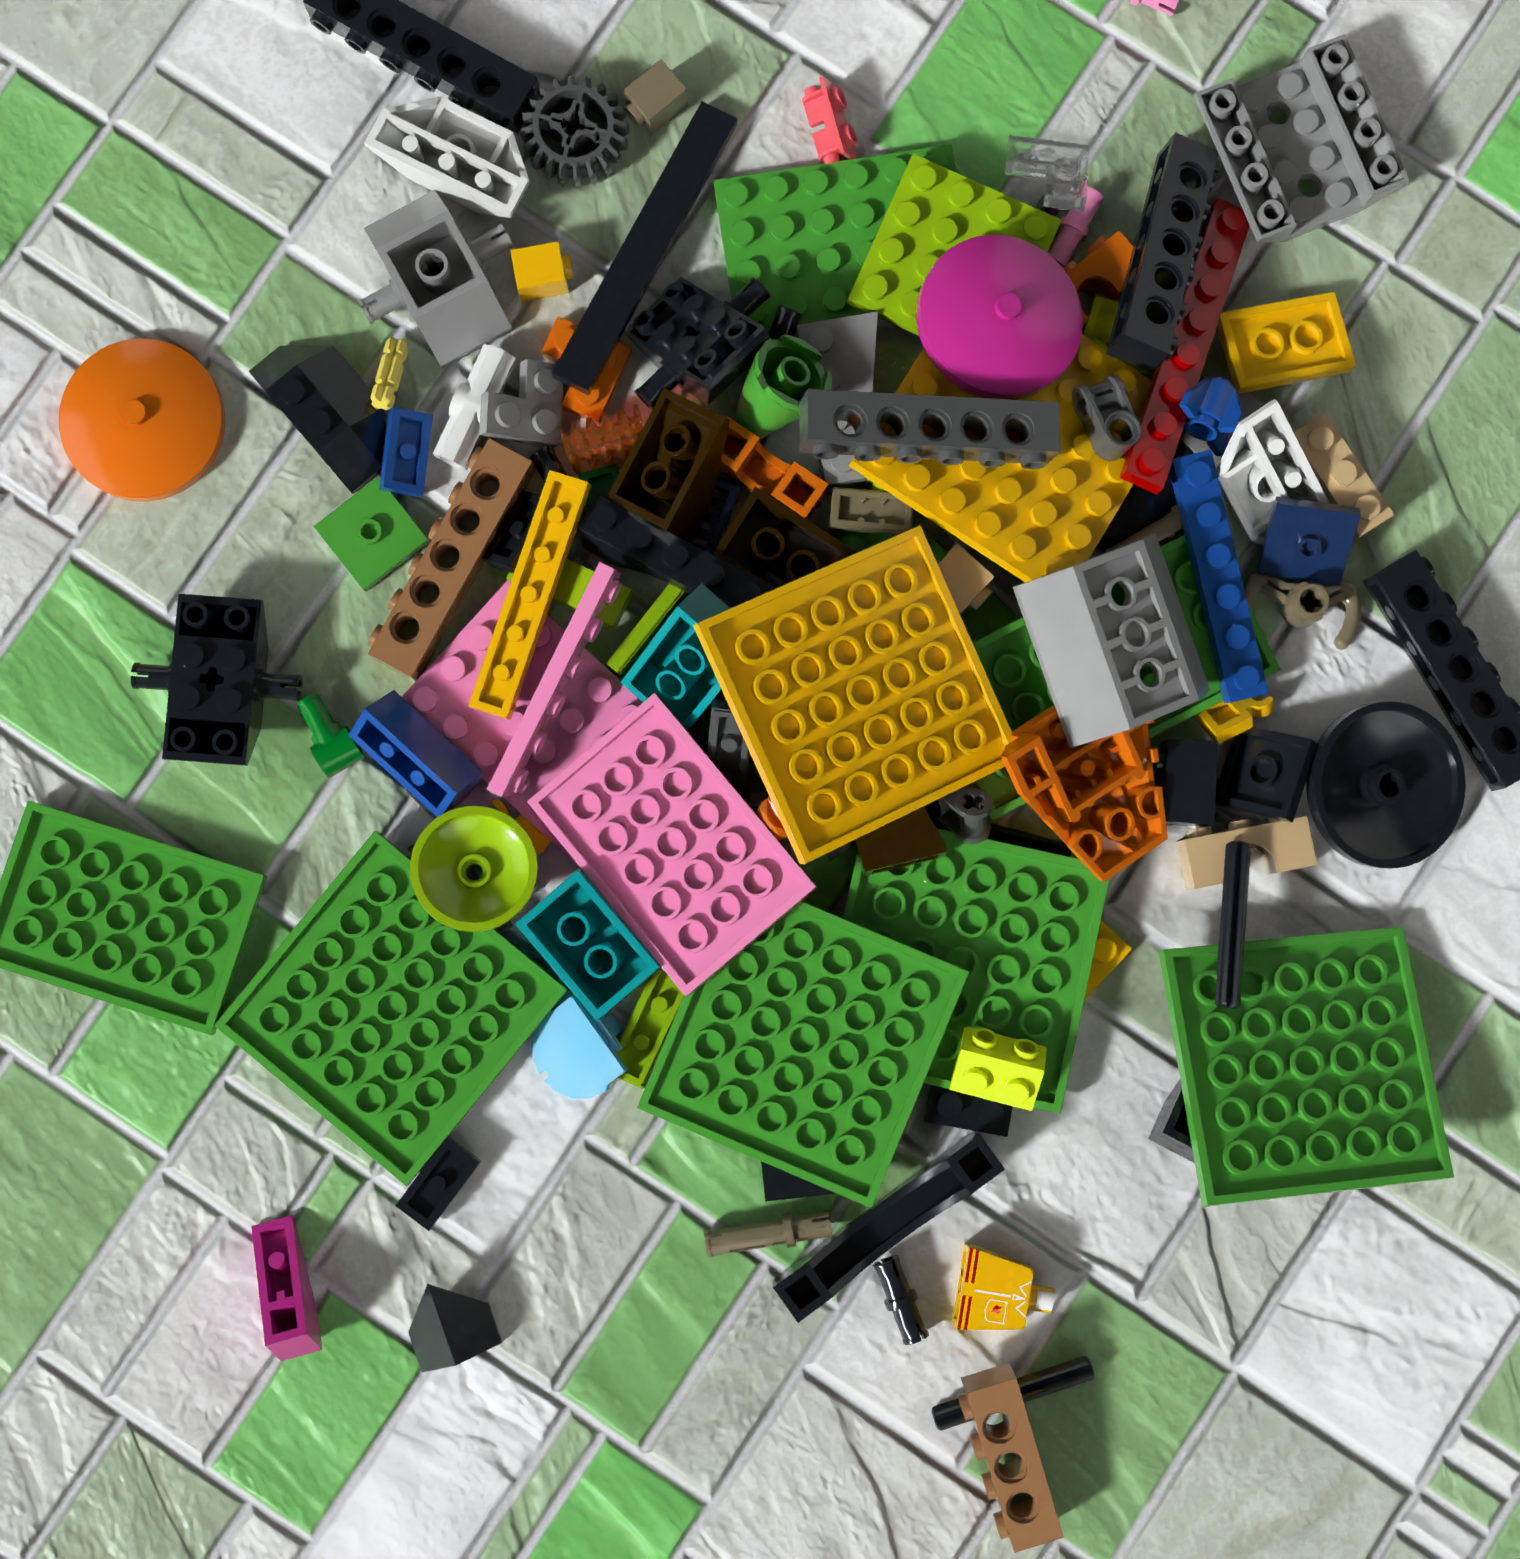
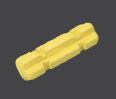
(389, 373)

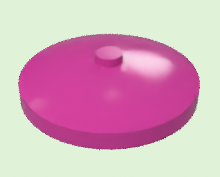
(999, 317)

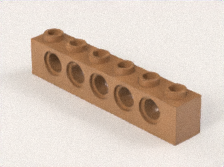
(454, 583)

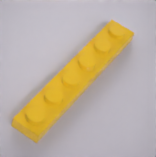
(530, 595)

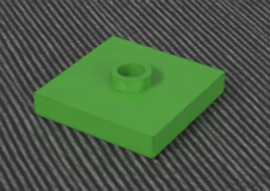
(371, 534)

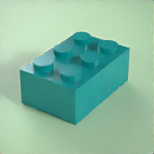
(676, 662)
(588, 945)

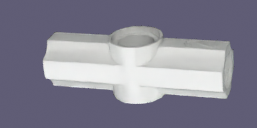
(462, 429)

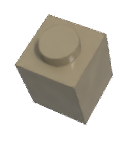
(655, 97)

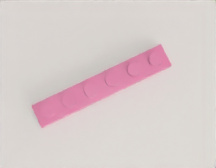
(548, 696)

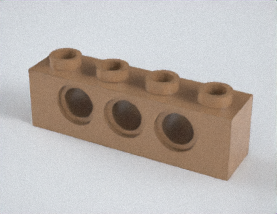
(1035, 1518)

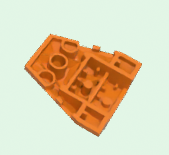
(1091, 794)

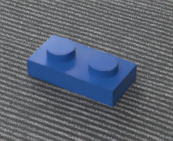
(406, 452)

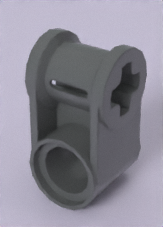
(1104, 409)
(964, 813)

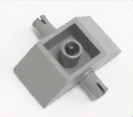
(452, 308)

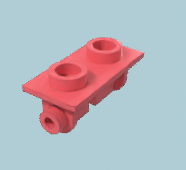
(827, 107)

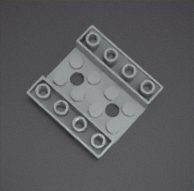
(1328, 138)
(1096, 647)

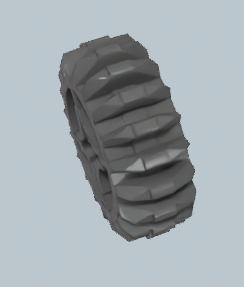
(546, 120)

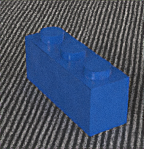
(415, 753)

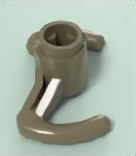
(1308, 602)

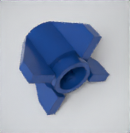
(1212, 412)

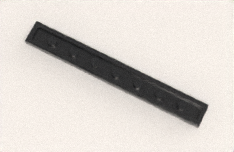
(644, 248)

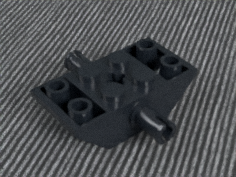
(698, 339)
(212, 640)

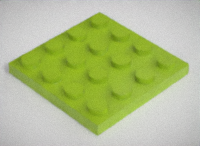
(926, 219)

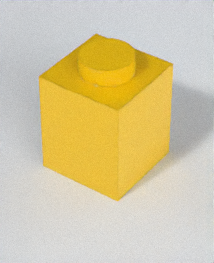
(541, 271)

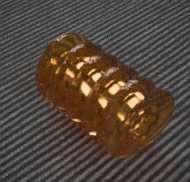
(602, 440)

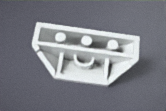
(452, 154)
(1262, 464)

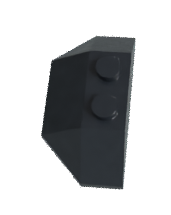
(328, 408)

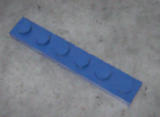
(1217, 576)

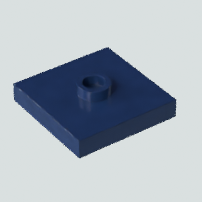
(1308, 540)

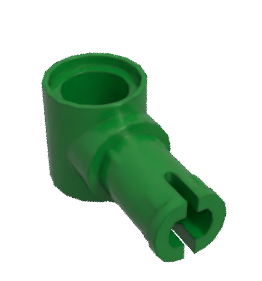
(332, 745)

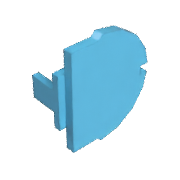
(578, 1050)

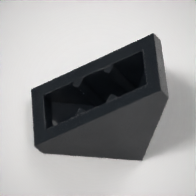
(451, 1329)

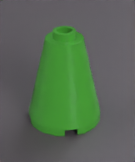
(777, 384)

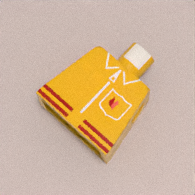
(996, 1292)

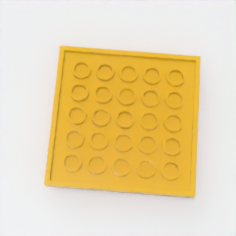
(1012, 514)
(857, 693)

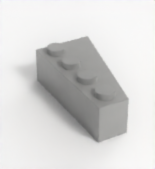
(849, 354)

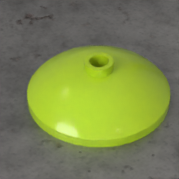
(466, 840)

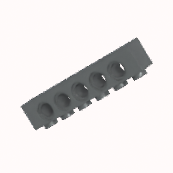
(1032, 421)

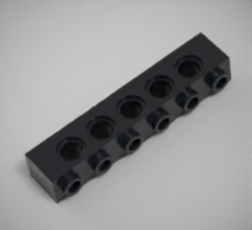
(431, 69)
(1164, 253)
(1433, 662)

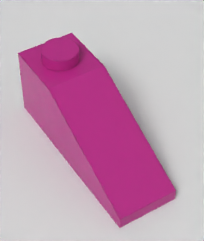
(285, 1290)

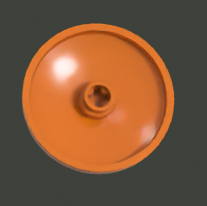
(142, 420)

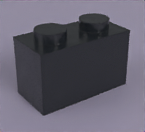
(1188, 781)

